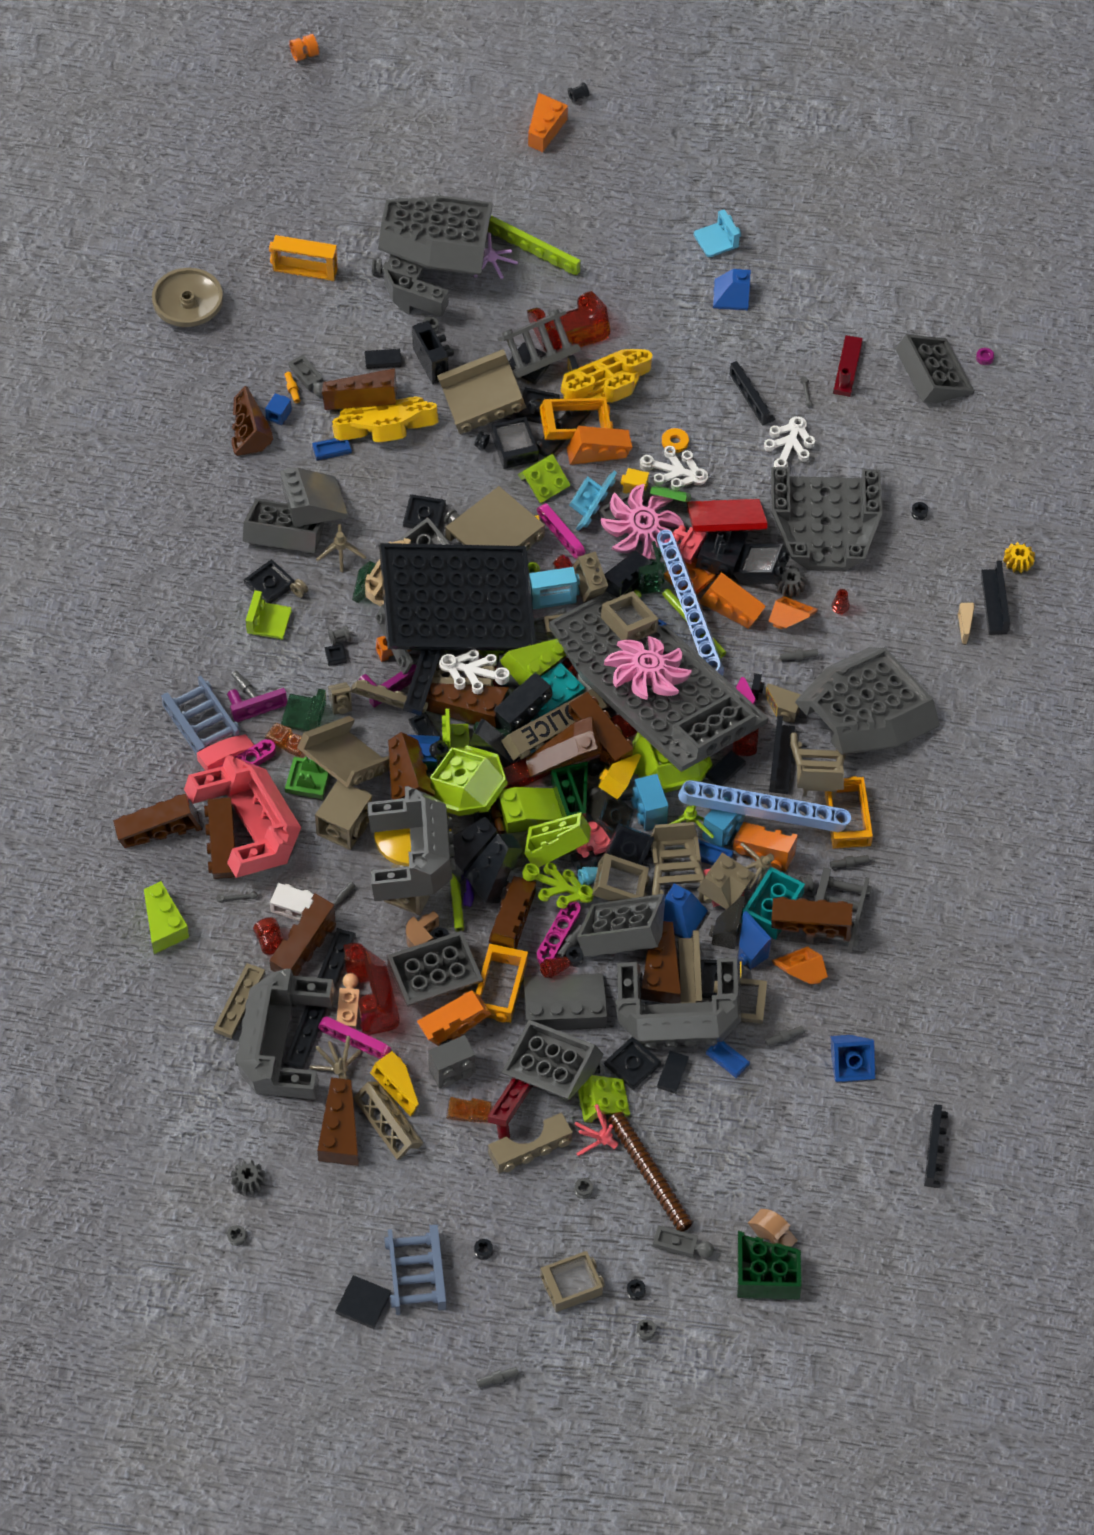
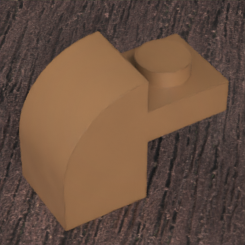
(418, 931)
(772, 1226)

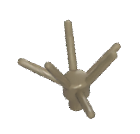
(340, 543)
(761, 864)
(340, 1064)

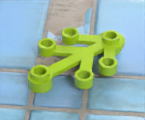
(578, 892)

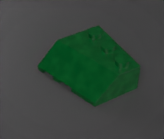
(767, 1269)

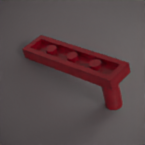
(847, 366)
(508, 1105)

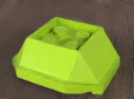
(670, 777)
(468, 780)

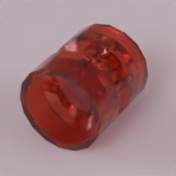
(747, 745)
(268, 934)

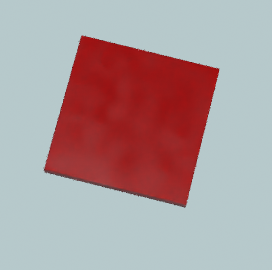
(726, 515)

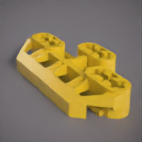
(608, 377)
(385, 422)

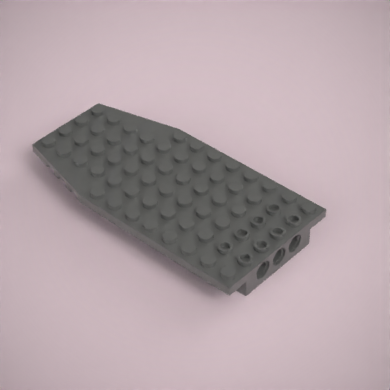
(681, 726)

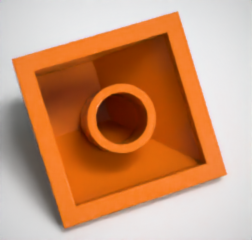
(789, 612)
(803, 964)

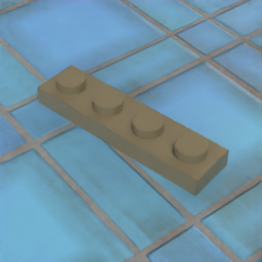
(381, 694)
(235, 1007)

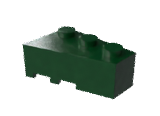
(571, 788)

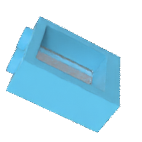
(554, 587)

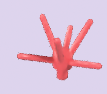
(604, 1135)

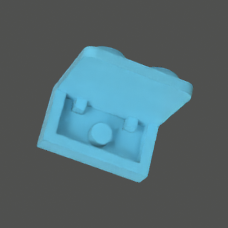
(718, 236)

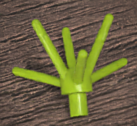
(691, 815)

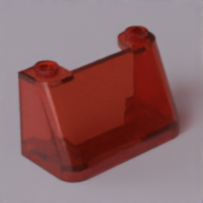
(582, 325)
(377, 1009)

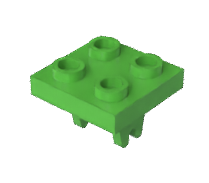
(306, 778)

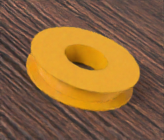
(675, 433)

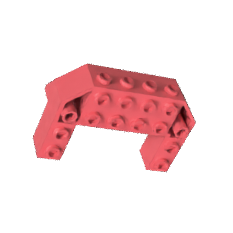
(259, 808)

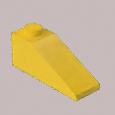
(618, 776)
(394, 1078)

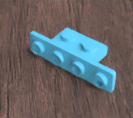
(588, 498)

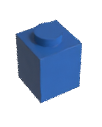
(278, 409)

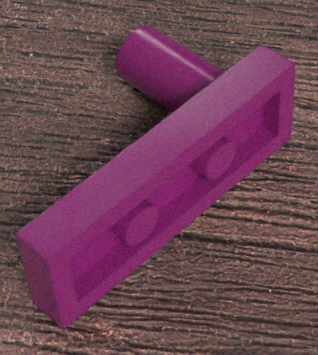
(394, 684)
(255, 706)

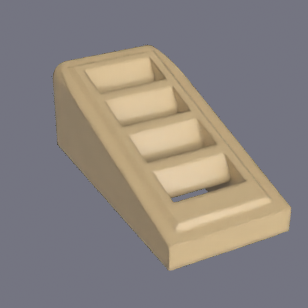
(965, 617)

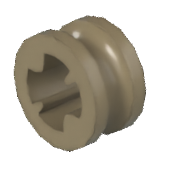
(299, 588)

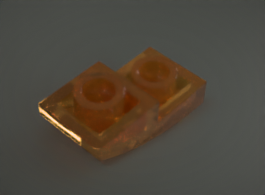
(284, 738)
(470, 1111)

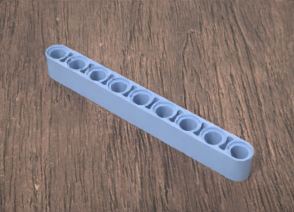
(686, 596)
(755, 808)

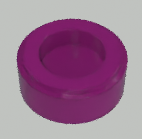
(985, 356)

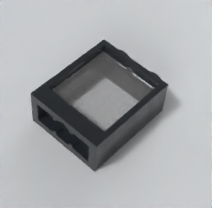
(514, 442)
(761, 564)

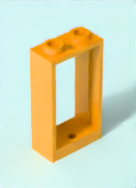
(300, 266)
(550, 405)
(853, 838)
(507, 956)

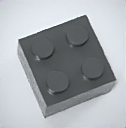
(452, 1062)

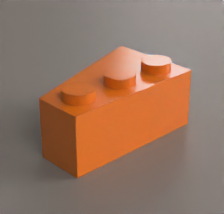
(546, 121)
(598, 444)
(732, 601)
(765, 843)
(454, 1018)

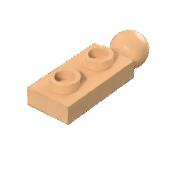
(348, 1001)

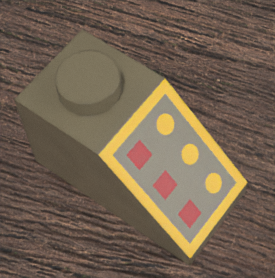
(783, 702)

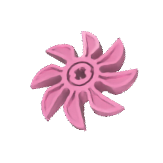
(631, 518)
(647, 667)

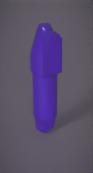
(469, 895)

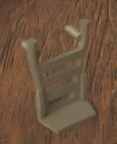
(818, 775)
(674, 835)

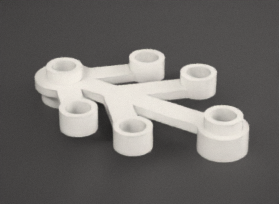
(797, 426)
(675, 470)
(451, 664)

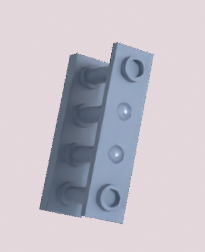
(189, 731)
(434, 1277)

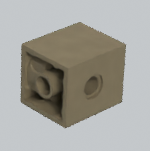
(343, 815)

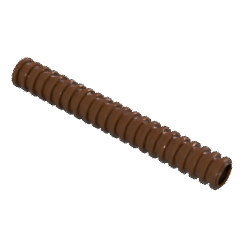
(650, 1171)

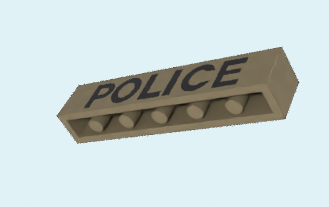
(541, 730)

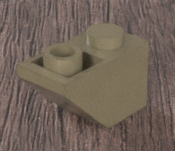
(340, 698)

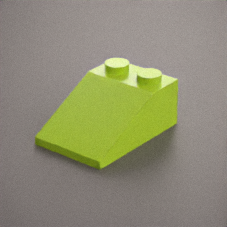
(527, 807)

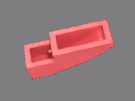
(215, 754)

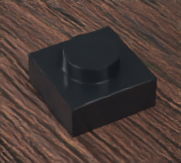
(757, 685)

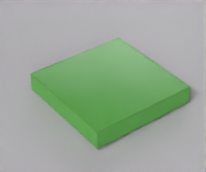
(670, 493)

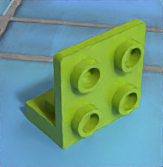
(545, 478)
(267, 618)
(454, 734)
(607, 1093)

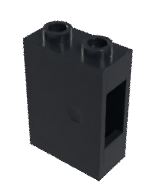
(430, 350)
(721, 551)

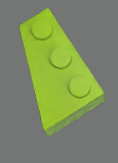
(532, 659)
(556, 838)
(164, 919)

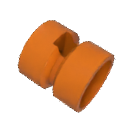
(309, 45)

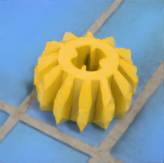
(1019, 557)

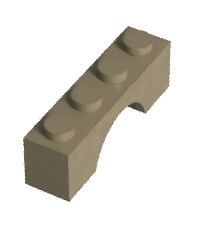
(508, 1154)

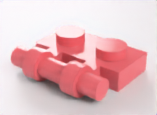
(690, 543)
(598, 841)

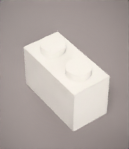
(290, 901)

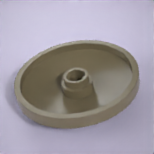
(187, 297)

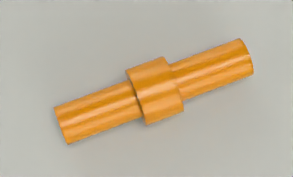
(292, 387)

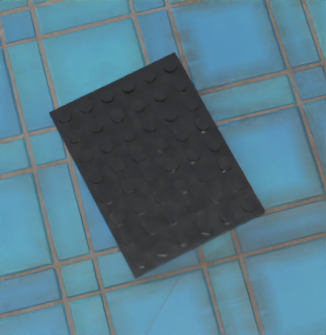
(456, 597)

